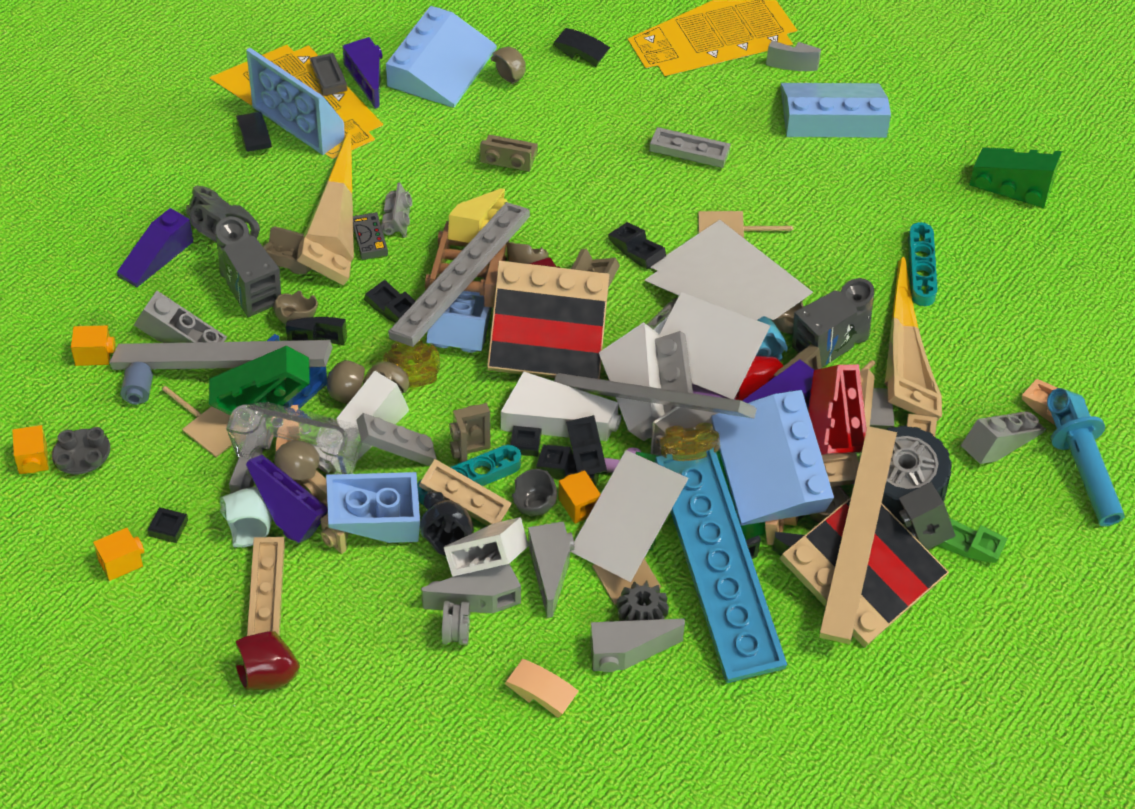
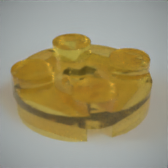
(425, 356)
(689, 442)

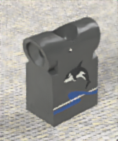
(246, 266)
(835, 320)

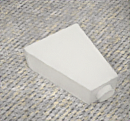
(487, 547)

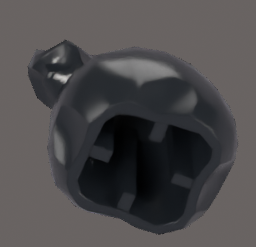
(444, 522)

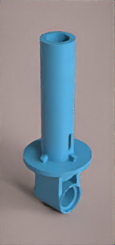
(1078, 432)

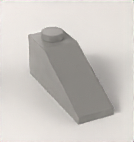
(550, 556)
(626, 643)

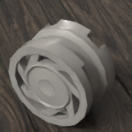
(456, 623)

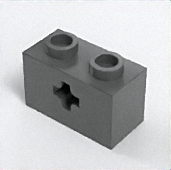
(926, 516)

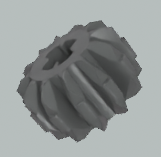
(642, 603)

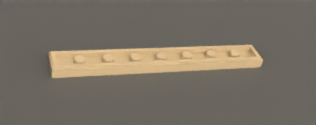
(858, 536)

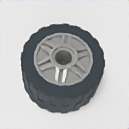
(914, 463)

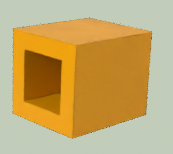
(92, 345)
(30, 449)
(578, 495)
(119, 553)

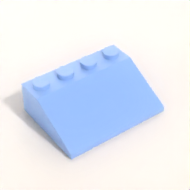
(439, 58)
(293, 104)
(835, 110)
(773, 460)

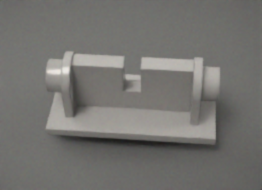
(397, 211)

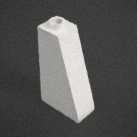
(635, 362)
(376, 398)
(549, 405)

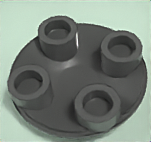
(80, 450)

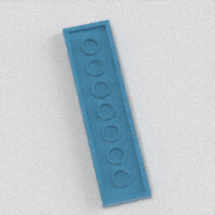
(723, 571)

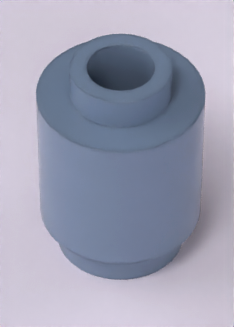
(136, 383)

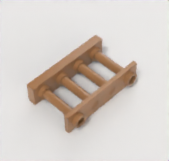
(489, 273)

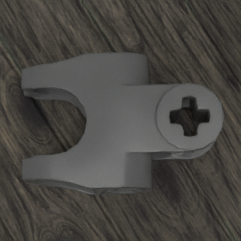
(208, 209)

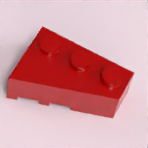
(838, 409)

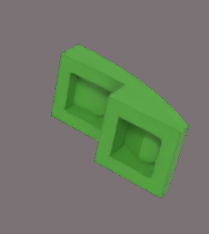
(978, 545)

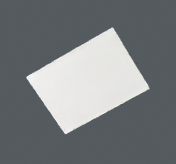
(718, 342)
(628, 515)

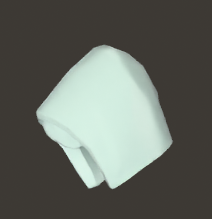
(246, 516)

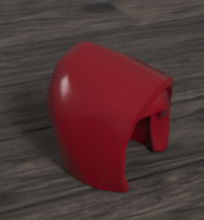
(266, 662)

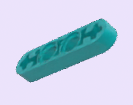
(922, 263)
(489, 459)

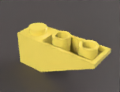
(472, 215)

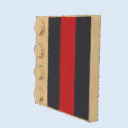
(547, 320)
(895, 578)

